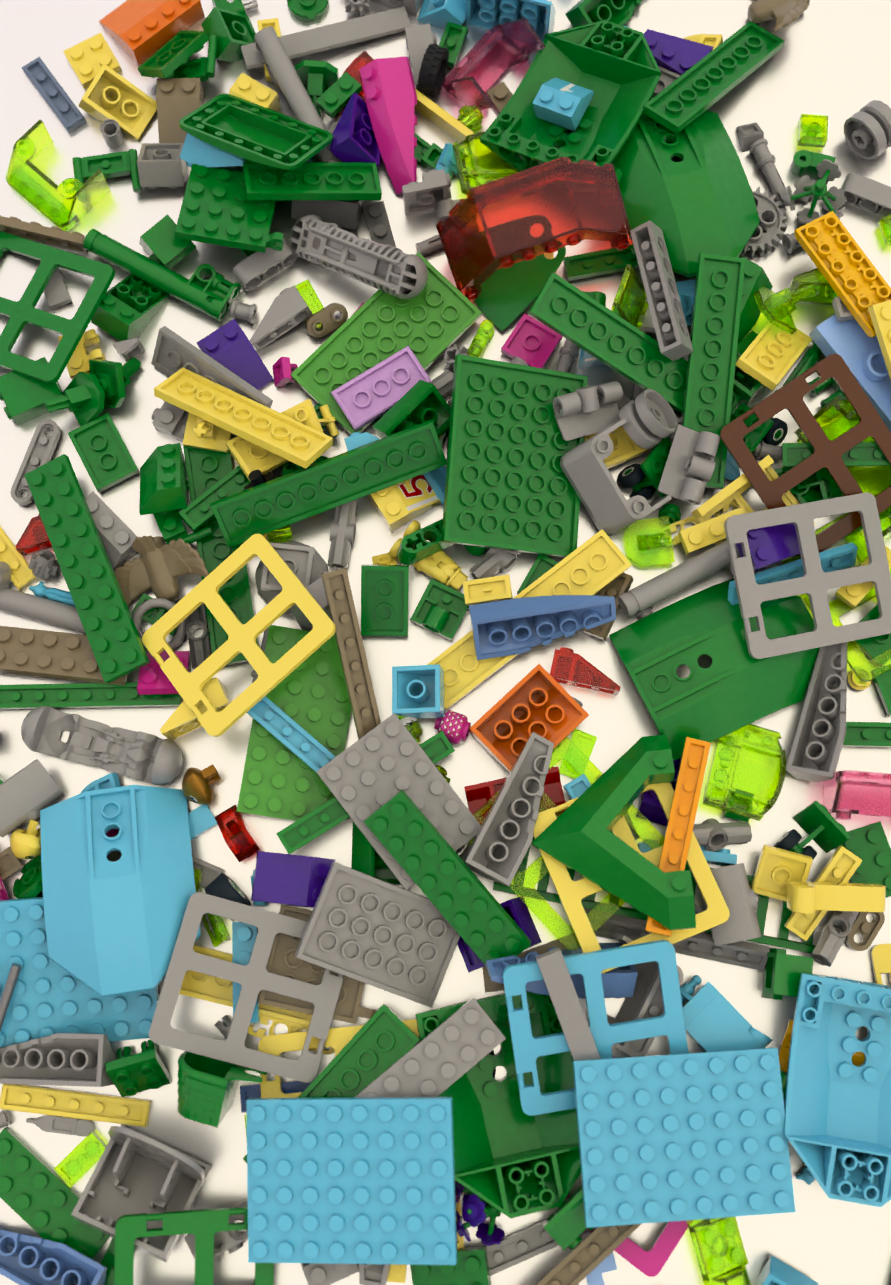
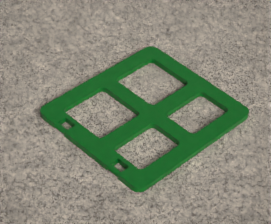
(24, 310)
(200, 1222)

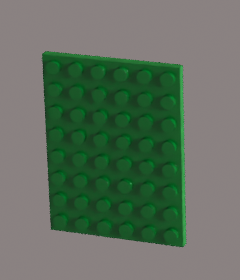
(506, 459)

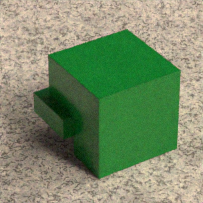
(163, 246)
(783, 973)

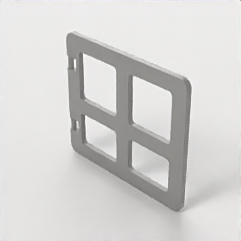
(814, 581)
(252, 979)

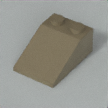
(174, 101)

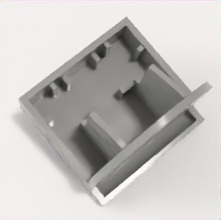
(140, 1178)

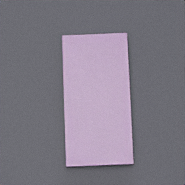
(379, 388)

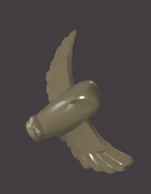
(780, 10)
(158, 568)

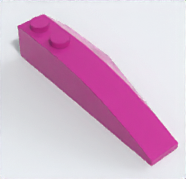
(391, 108)

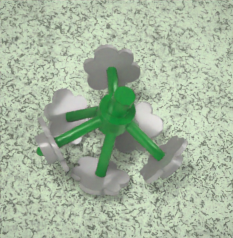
(817, 191)

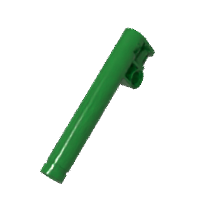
(208, 296)

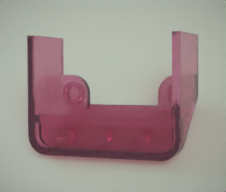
(489, 60)
(858, 794)

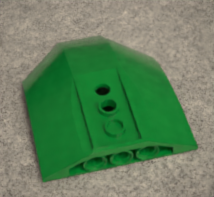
(595, 56)
(696, 202)
(735, 686)
(499, 1151)

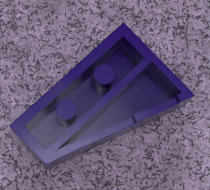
(675, 52)

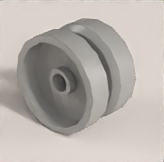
(869, 130)
(648, 419)

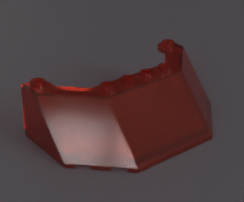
(532, 216)

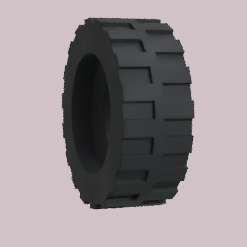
(433, 70)

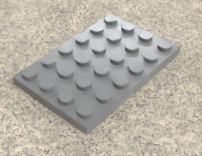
(382, 766)
(379, 935)

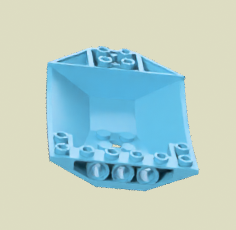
(123, 917)
(837, 1109)

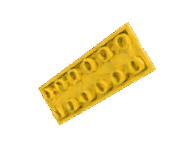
(844, 267)

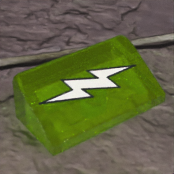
(216, 929)

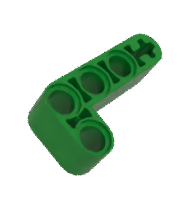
(416, 548)

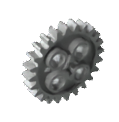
(768, 233)

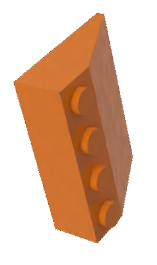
(147, 25)
(531, 706)

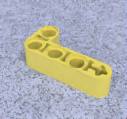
(812, 896)

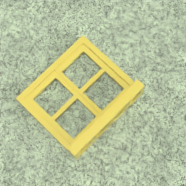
(733, 492)

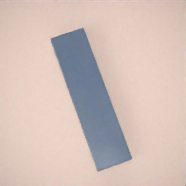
(54, 95)

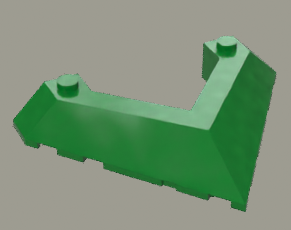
(584, 840)

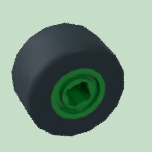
(227, 889)

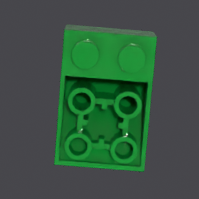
(129, 308)
(744, 384)

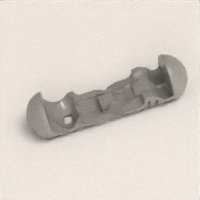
(359, 258)
(102, 746)

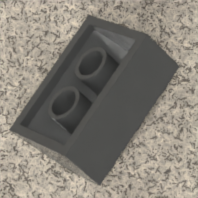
(341, 212)

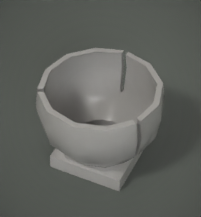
(301, 559)

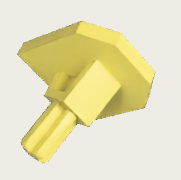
(205, 435)

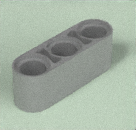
(867, 194)
(263, 266)

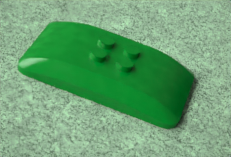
(255, 133)

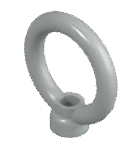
(162, 603)

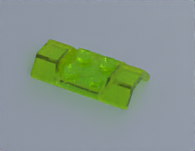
(719, 1251)

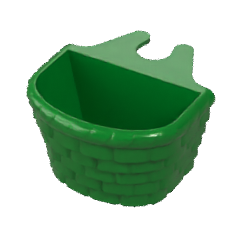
(208, 1087)

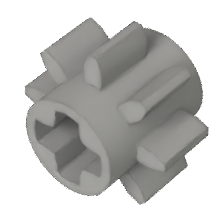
(357, 7)
(449, 356)
(43, 564)

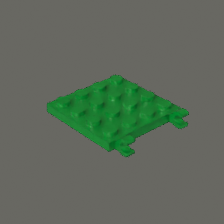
(220, 214)

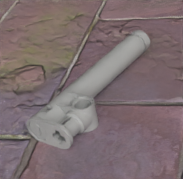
(283, 73)
(677, 579)
(35, 606)

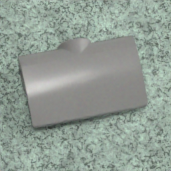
(587, 409)
(689, 464)
(25, 795)
(741, 904)

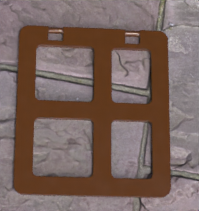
(826, 452)

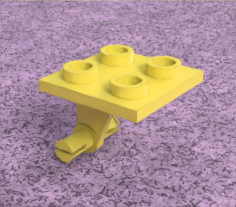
(305, 414)

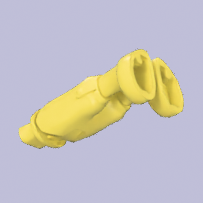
(437, 566)

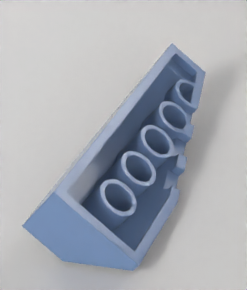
(522, 623)
(616, 983)
(46, 1262)

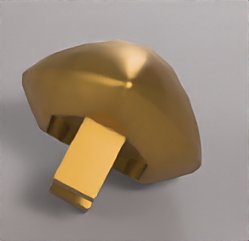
(197, 782)

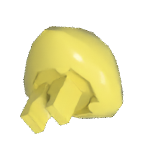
(26, 843)

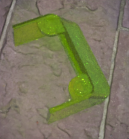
(59, 204)

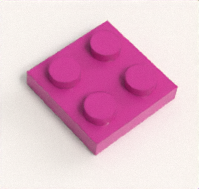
(531, 342)
(153, 679)

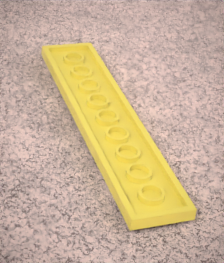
(580, 573)

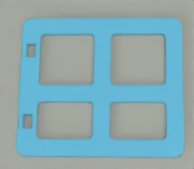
(590, 965)

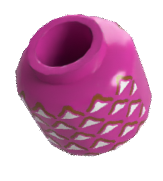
(454, 726)

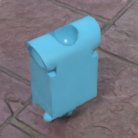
(715, 1022)

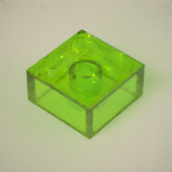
(812, 130)

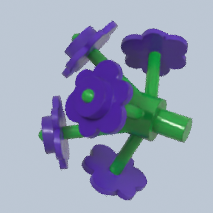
(476, 1211)

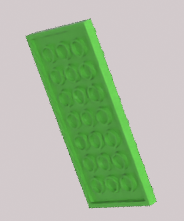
(383, 328)
(318, 701)

